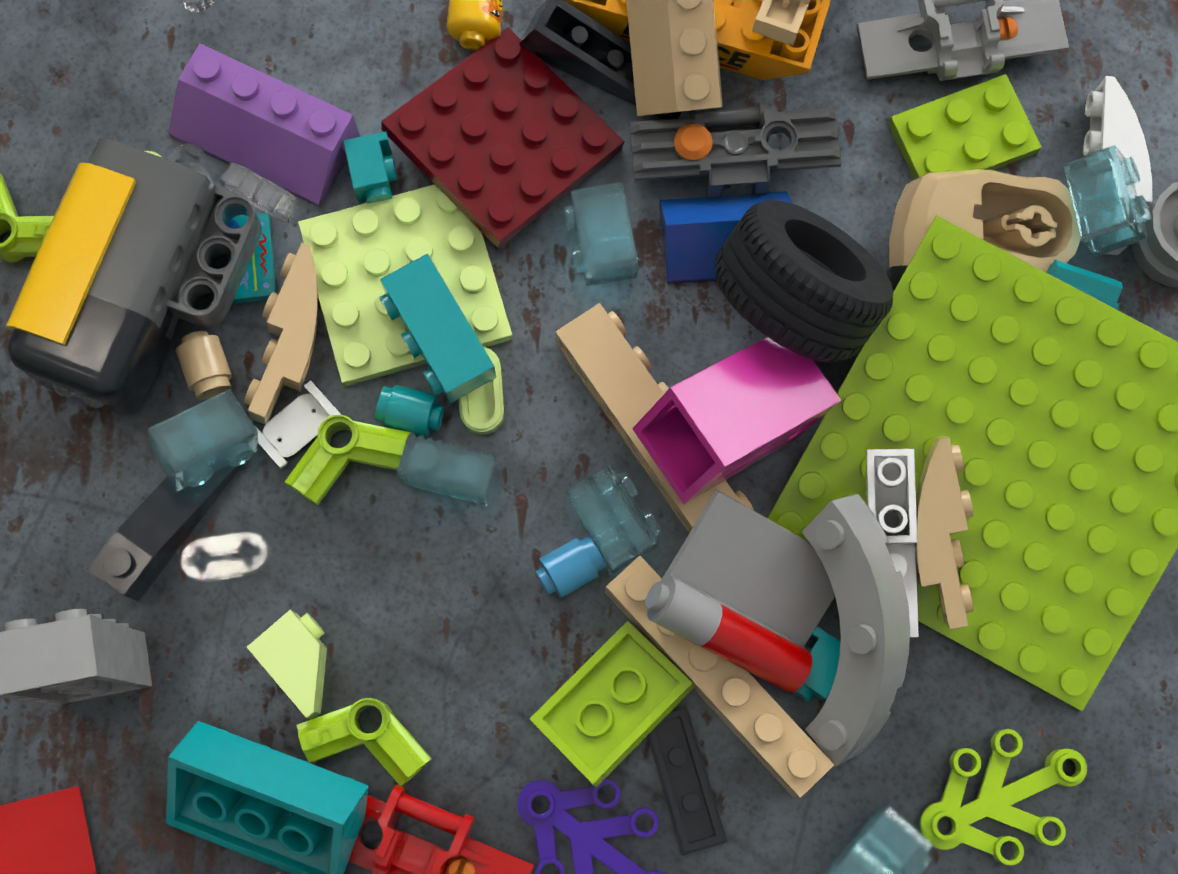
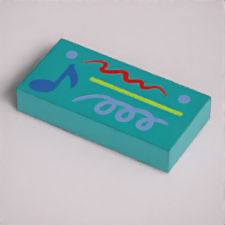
(260, 274)

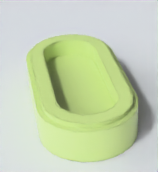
(484, 407)

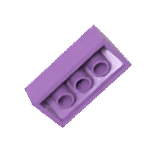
(261, 124)

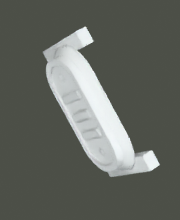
(295, 424)

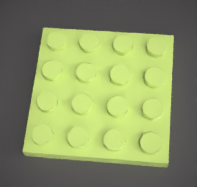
(374, 239)

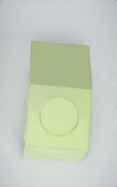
(295, 659)

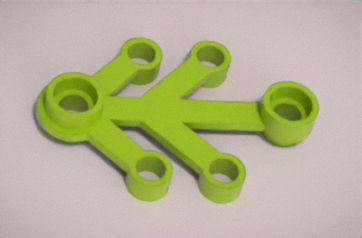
(996, 801)

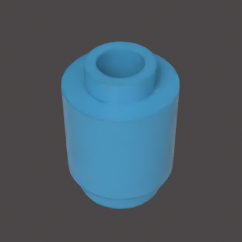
(570, 567)

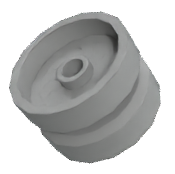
(1159, 252)

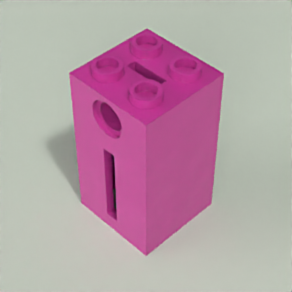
(733, 416)

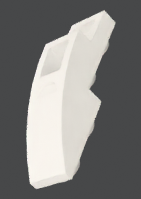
(1117, 124)
(893, 503)

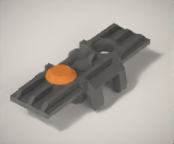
(734, 157)

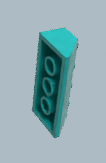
(263, 802)

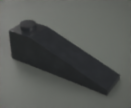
(583, 49)
(155, 533)

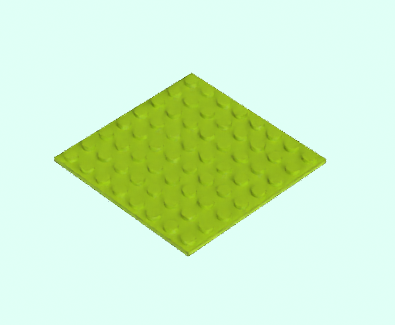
(1060, 443)

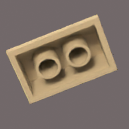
(674, 55)

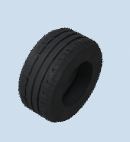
(803, 281)

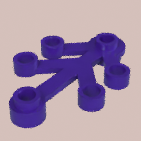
(585, 837)

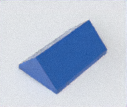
(698, 229)

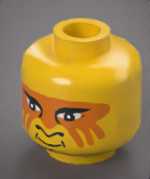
(474, 21)

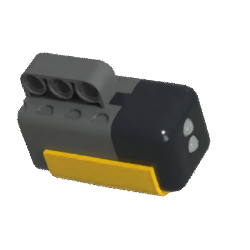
(122, 270)

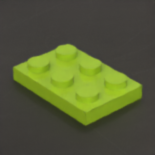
(966, 131)
(612, 703)

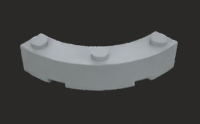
(872, 627)

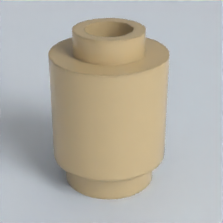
(204, 364)

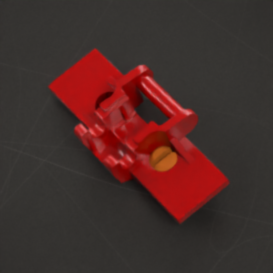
(409, 854)

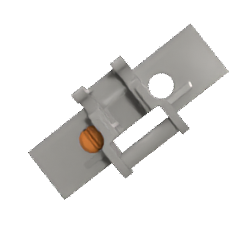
(962, 49)

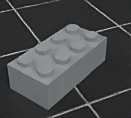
(71, 658)

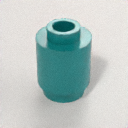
(409, 410)

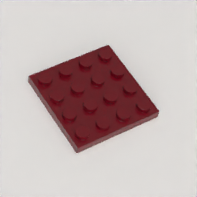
(502, 137)

